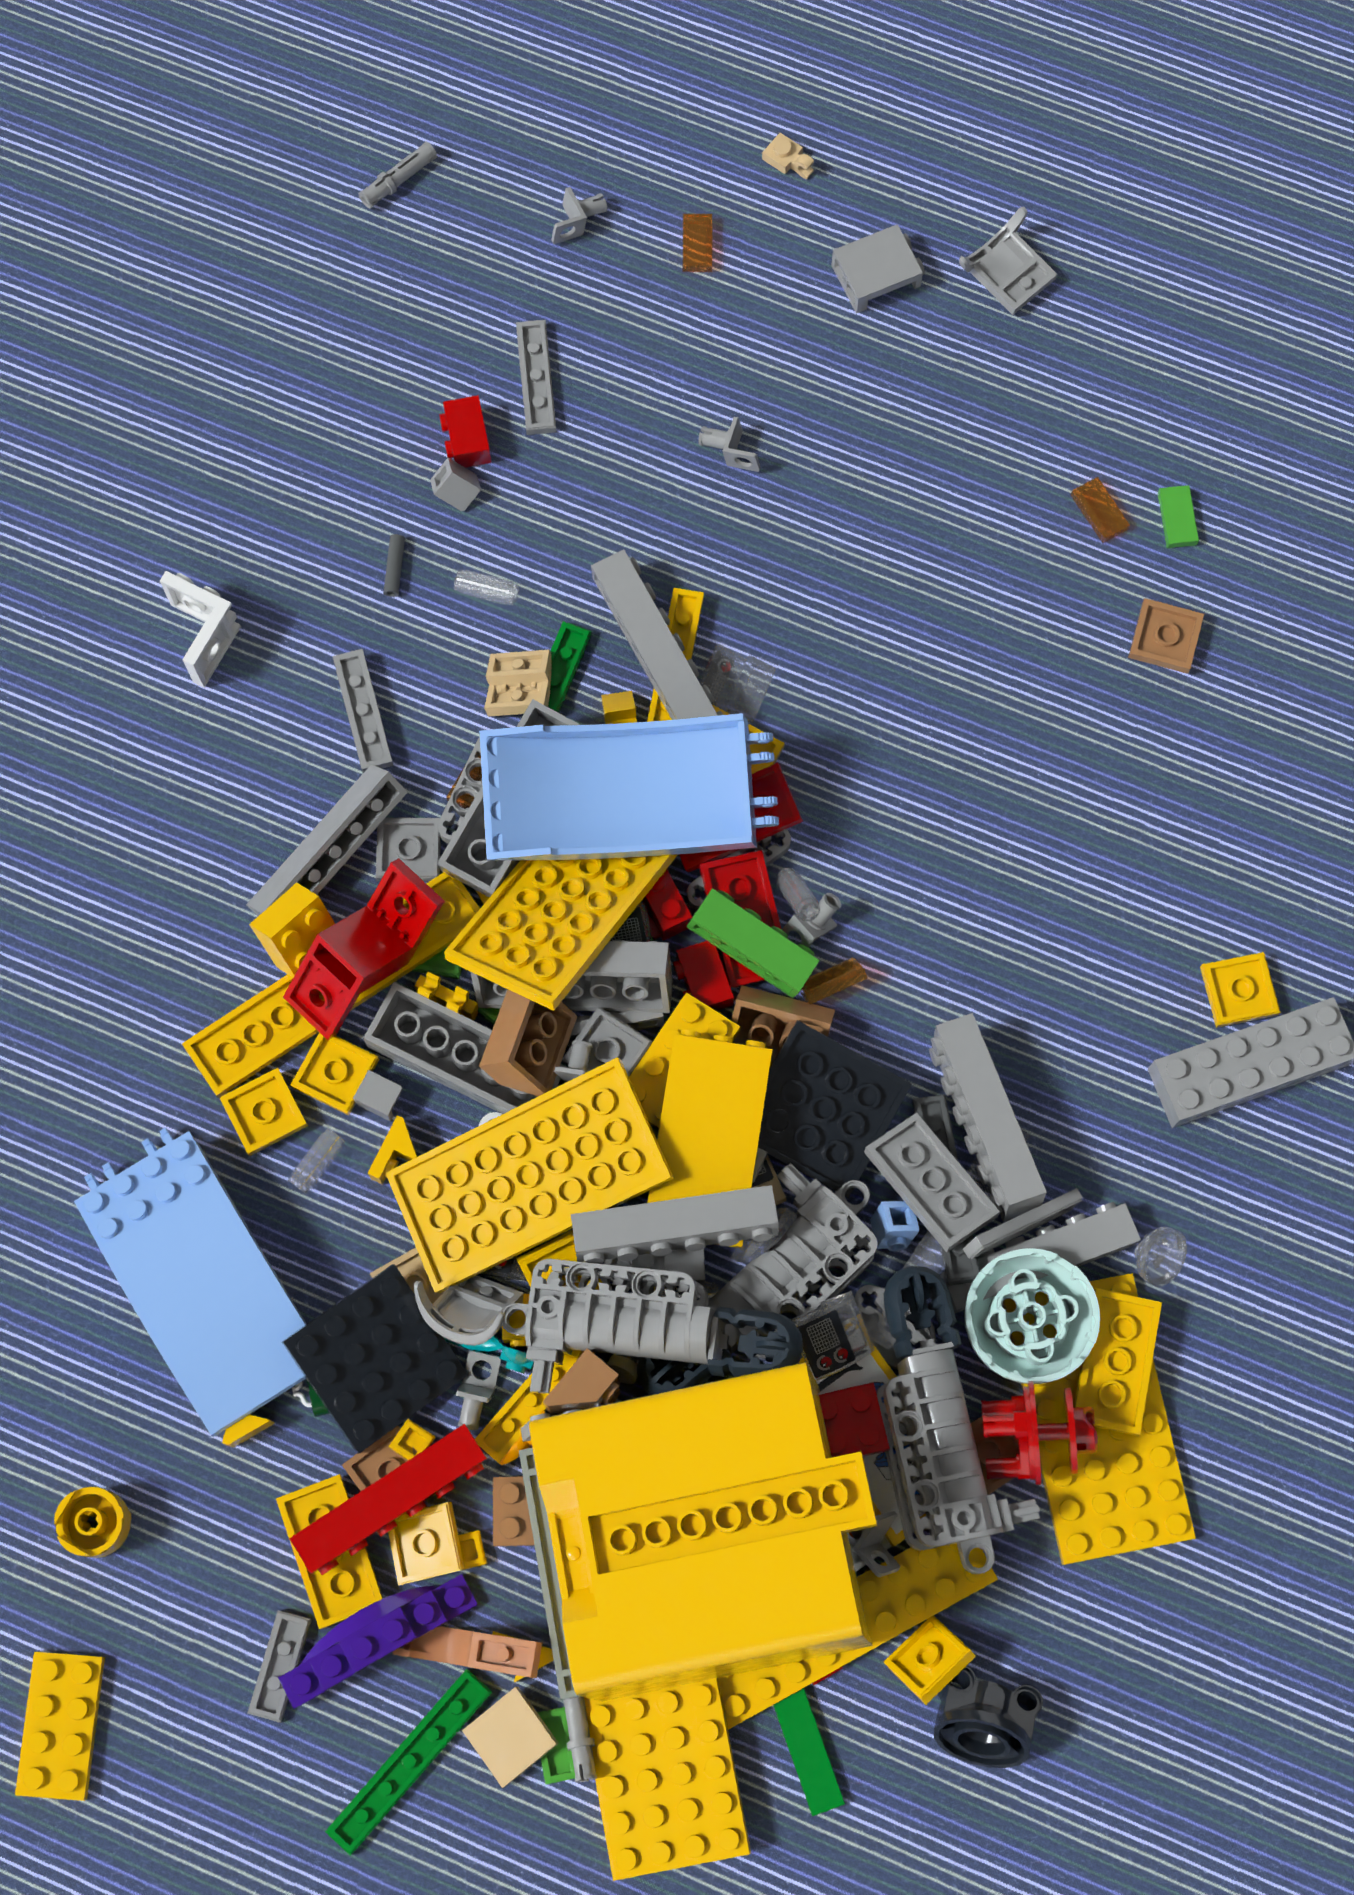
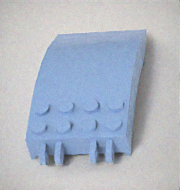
(622, 789)
(196, 1279)

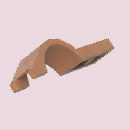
(476, 1651)

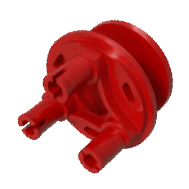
(1020, 1419)

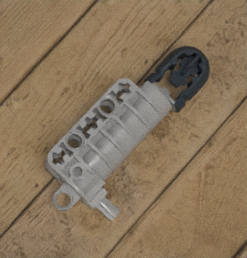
(782, 1276)
(640, 1323)
(937, 1430)

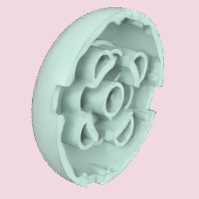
(1070, 1309)

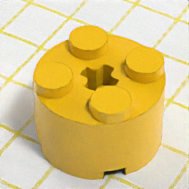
(75, 1531)

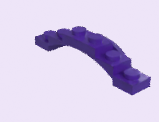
(373, 1635)

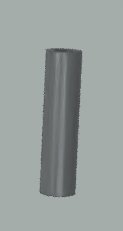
(394, 565)

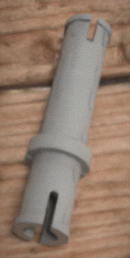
(389, 181)
(580, 1740)

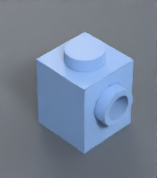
(894, 1225)

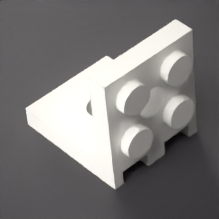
(217, 630)

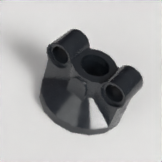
(986, 1722)

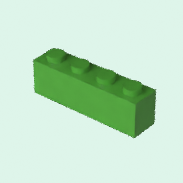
(753, 943)

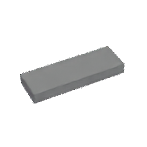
(281, 1656)

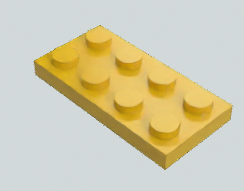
(651, 1072)
(1120, 1363)
(352, 1582)
(60, 1726)

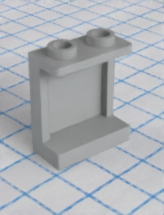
(876, 266)

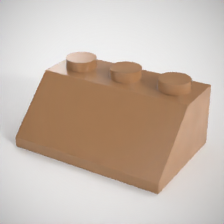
(771, 1017)
(527, 1044)
(584, 1386)

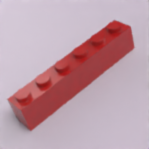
(389, 1499)

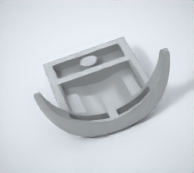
(1010, 266)
(467, 1311)

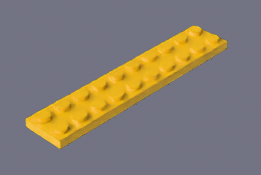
(271, 1027)
(891, 1605)

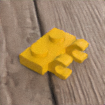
(454, 1000)

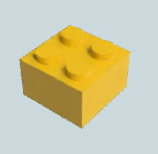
(291, 926)

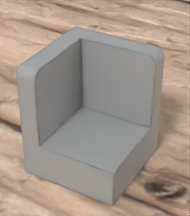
(455, 484)
(377, 1095)

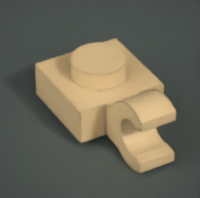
(788, 155)

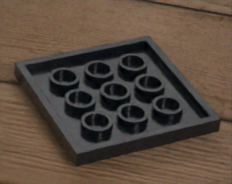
(826, 1107)
(374, 1359)

